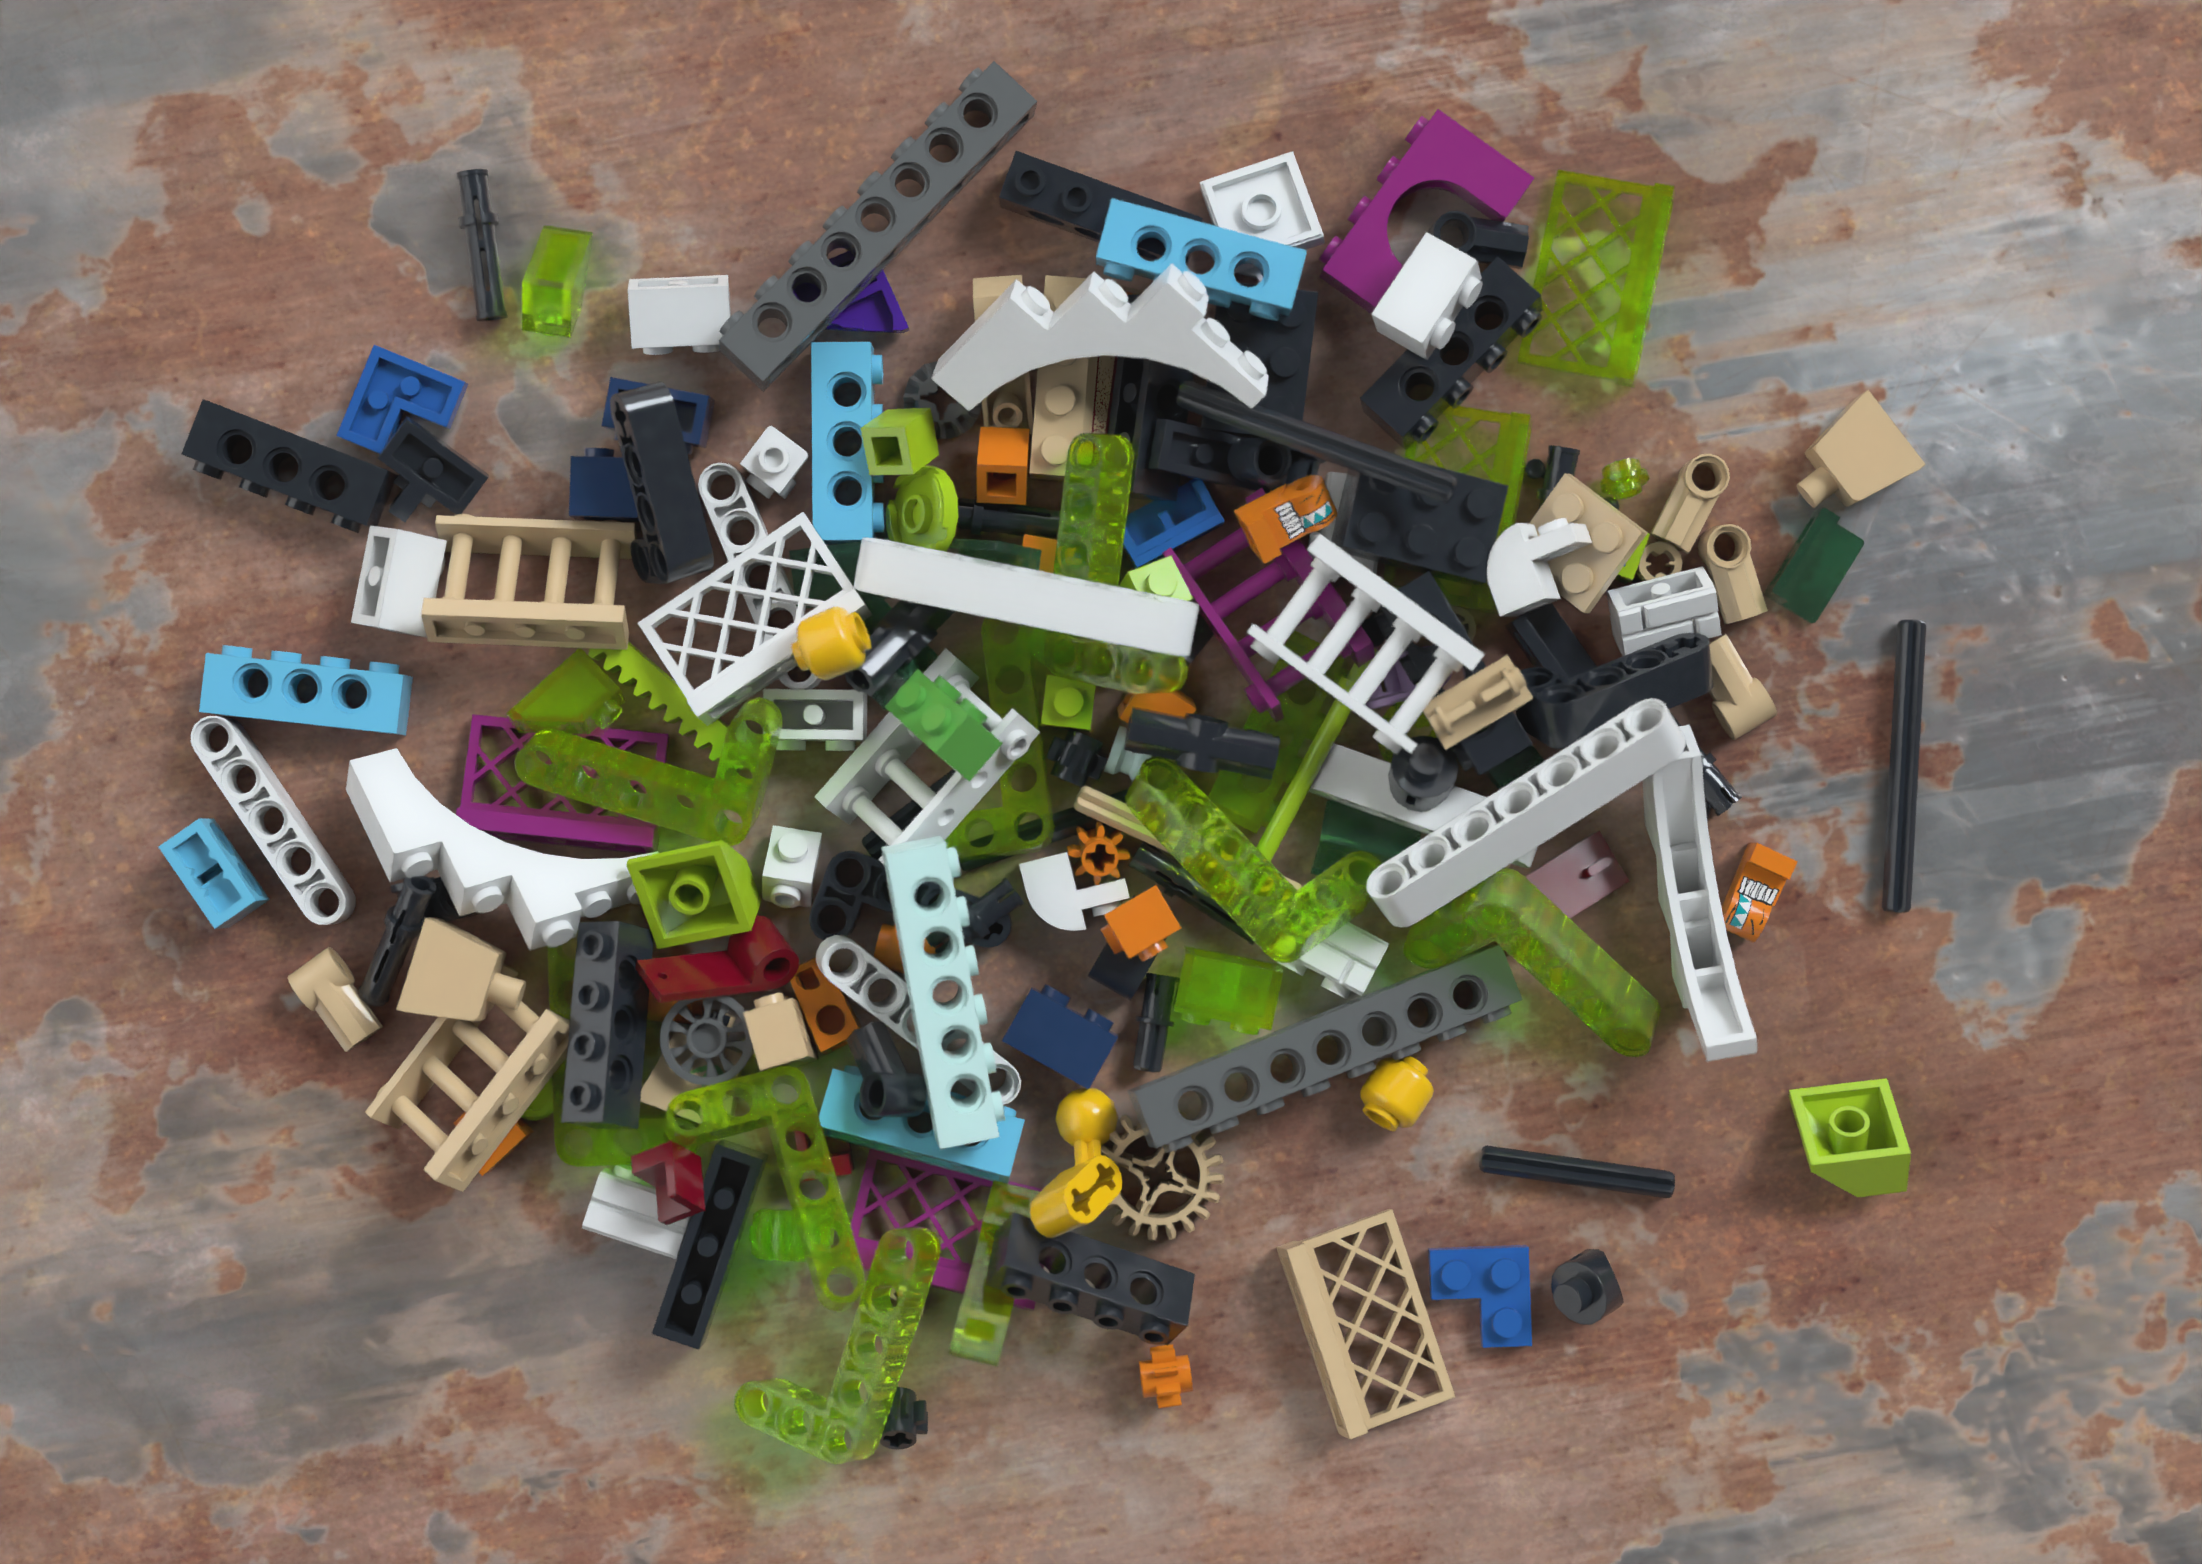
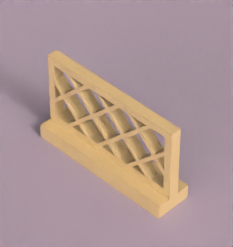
(1325, 1336)

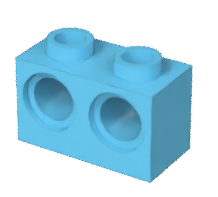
(213, 873)

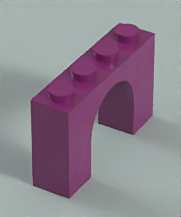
(1441, 158)

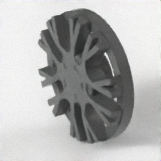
(705, 1040)

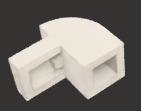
(1519, 564)
(1055, 897)

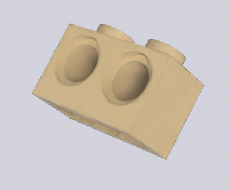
(780, 1033)

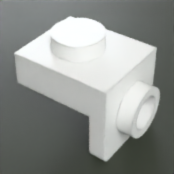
(773, 463)
(790, 867)

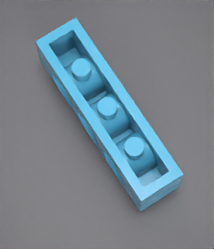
(1278, 263)
(830, 367)
(227, 691)
(843, 1121)

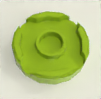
(923, 510)

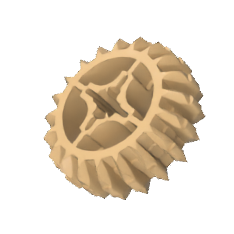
(1197, 1189)

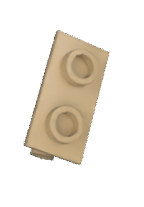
(1477, 702)

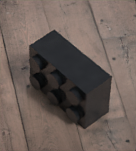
(1280, 345)
(1420, 532)

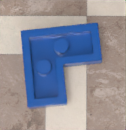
(394, 386)
(1494, 1276)

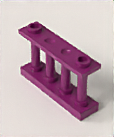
(1292, 563)

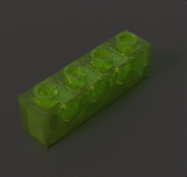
(1256, 809)

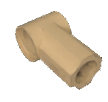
(1688, 505)
(1734, 579)
(1737, 698)
(328, 988)

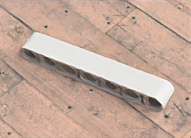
(1026, 596)
(1526, 813)

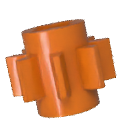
(1108, 859)
(1165, 1376)

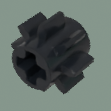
(1076, 758)
(905, 1420)

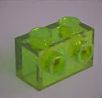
(1227, 990)

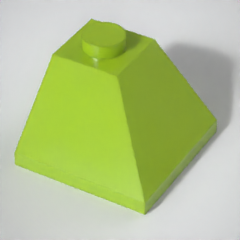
(695, 893)
(1853, 1136)

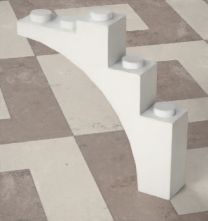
(1098, 320)
(479, 871)
(1692, 906)

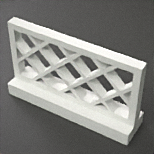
(767, 659)

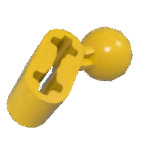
(1085, 1122)

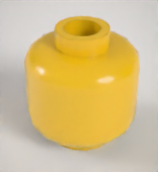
(831, 643)
(1396, 1092)

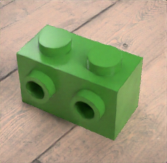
(944, 725)

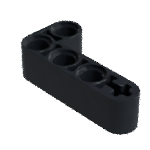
(662, 487)
(1575, 706)
(871, 892)

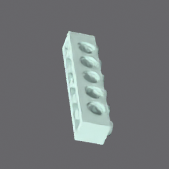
(953, 1119)

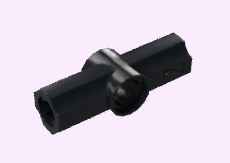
(896, 641)
(1202, 743)

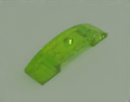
(984, 1309)

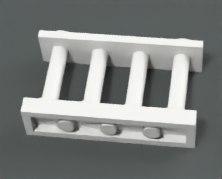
(1369, 595)
(892, 743)

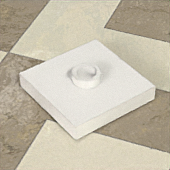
(1265, 203)

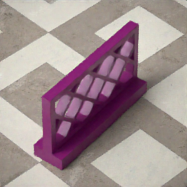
(546, 824)
(949, 1273)

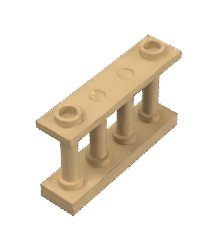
(530, 623)
(495, 1110)

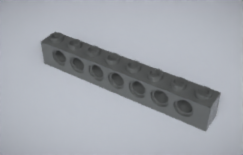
(985, 91)
(1483, 970)

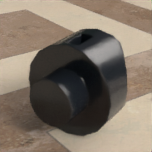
(1424, 776)
(1586, 1287)

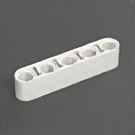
(723, 516)
(1364, 785)
(252, 808)
(896, 1007)

